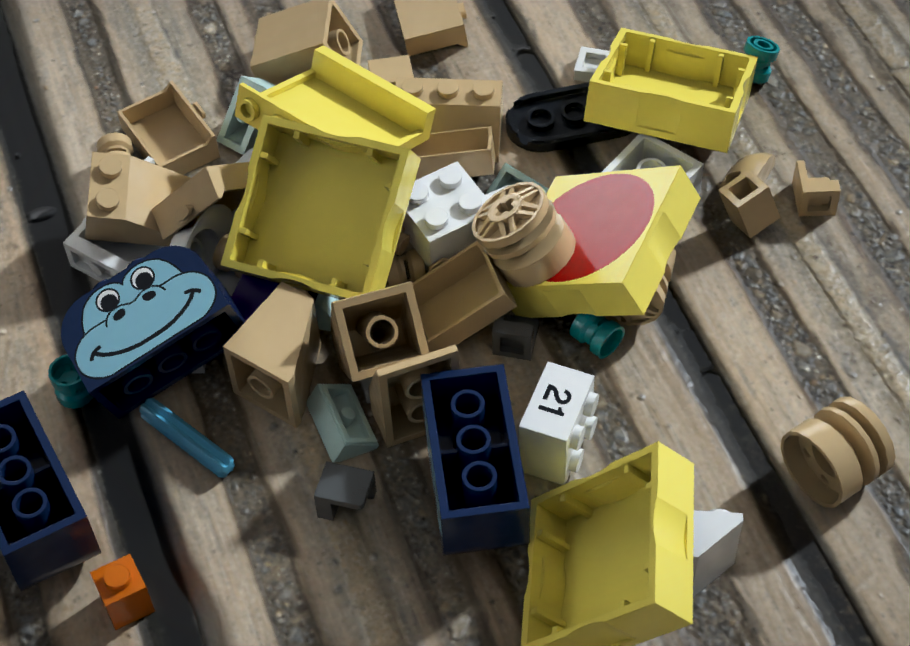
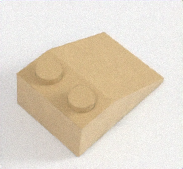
(122, 198)
(398, 395)

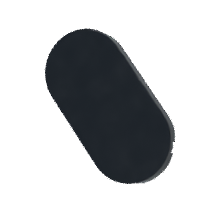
(555, 121)

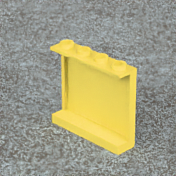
(341, 102)

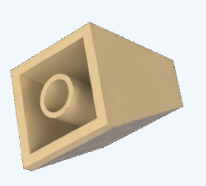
(289, 37)
(377, 330)
(277, 354)

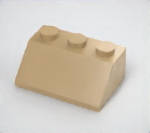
(460, 103)

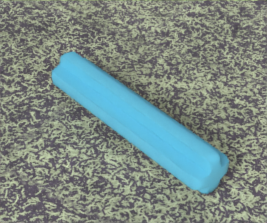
(187, 437)

